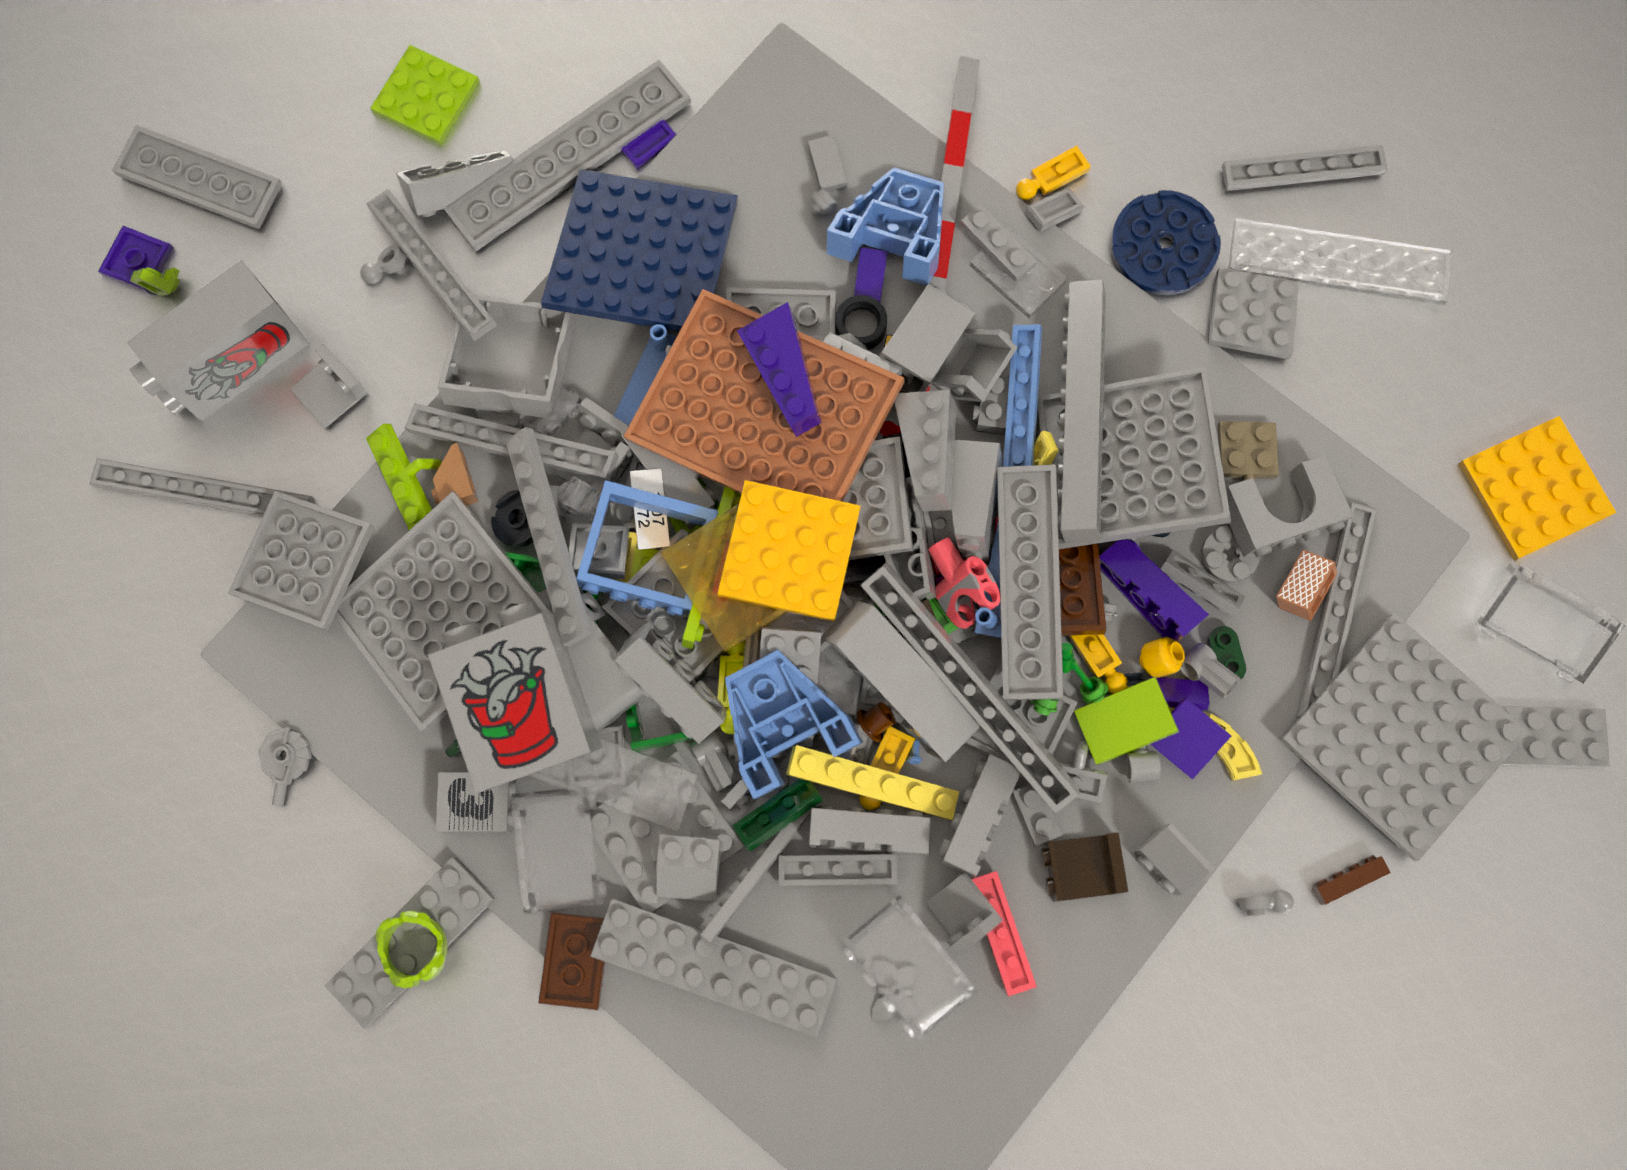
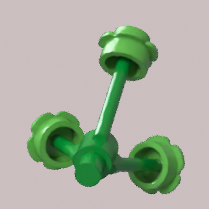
(1091, 688)

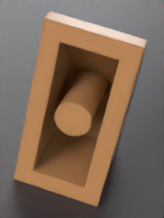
(455, 477)

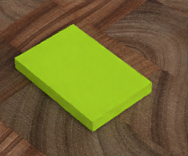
(1126, 721)

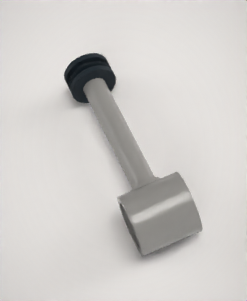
(1141, 764)

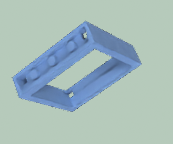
(648, 501)

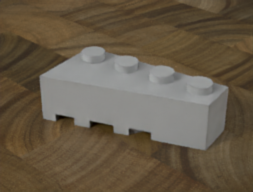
(929, 443)
(915, 566)
(670, 683)
(980, 816)
(869, 831)

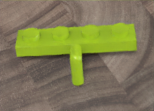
(401, 473)

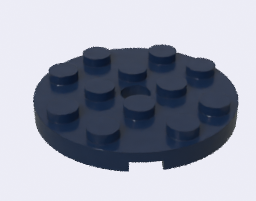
(1172, 216)

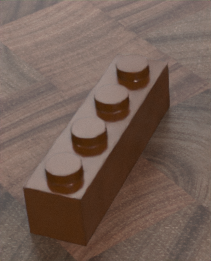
(1351, 880)

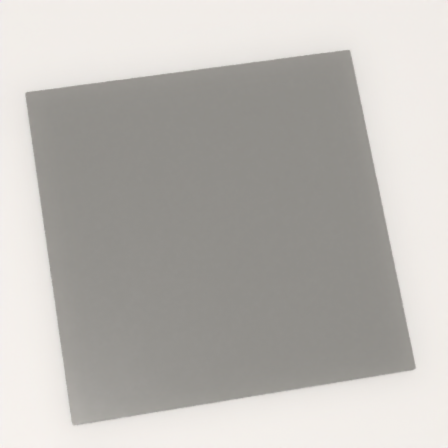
(865, 1087)

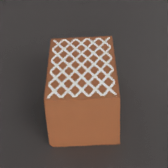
(1306, 585)

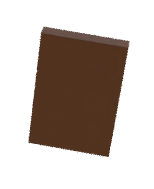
(569, 971)

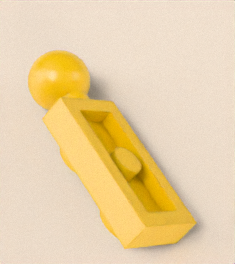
(1054, 174)
(1100, 659)
(889, 757)

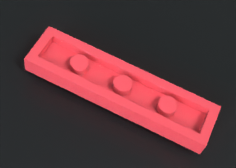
(1005, 940)

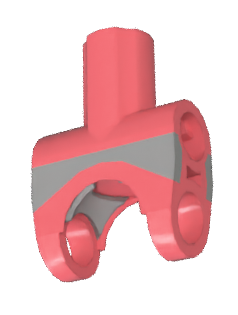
(962, 583)

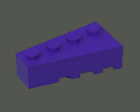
(781, 361)
(1150, 590)

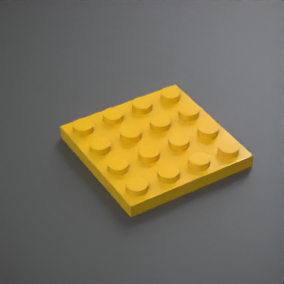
(1537, 488)
(789, 550)

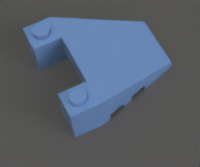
(895, 216)
(776, 709)

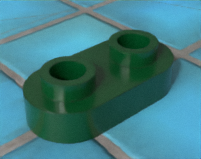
(1227, 653)

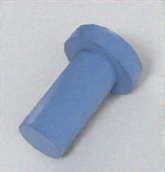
(914, 754)

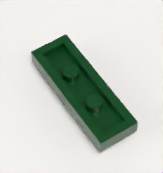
(777, 813)

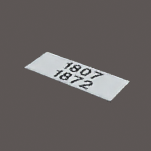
(650, 526)

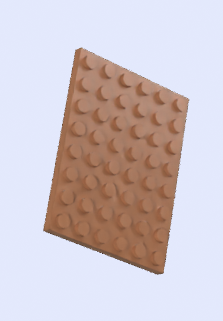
(724, 423)

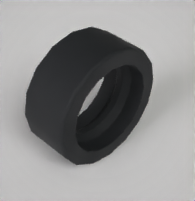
(867, 303)

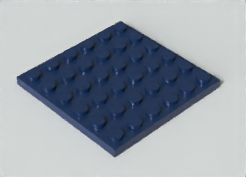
(638, 249)

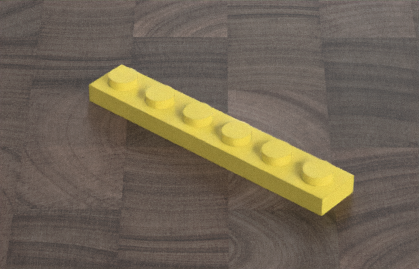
(872, 782)

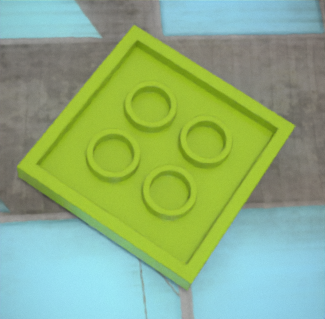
(425, 94)

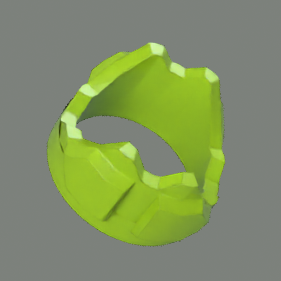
(384, 934)

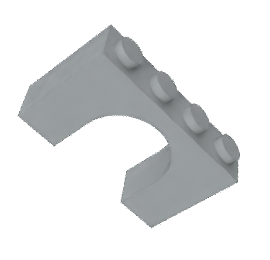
(1322, 503)

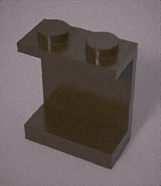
(1084, 867)

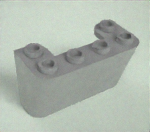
(603, 684)

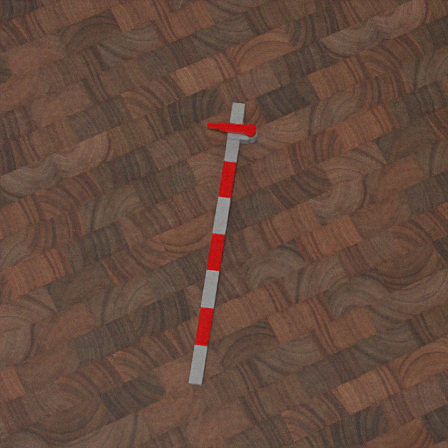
(951, 175)

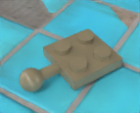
(1248, 449)

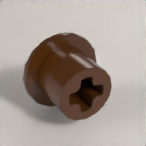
(876, 720)

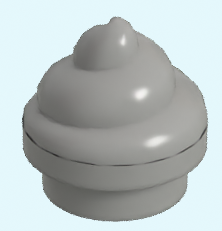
(822, 203)

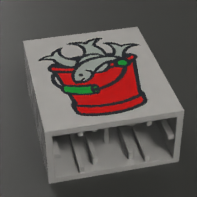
(215, 344)
(513, 697)

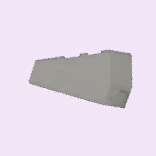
(435, 188)

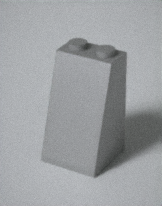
(927, 337)
(975, 496)

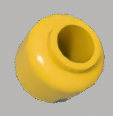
(1161, 657)

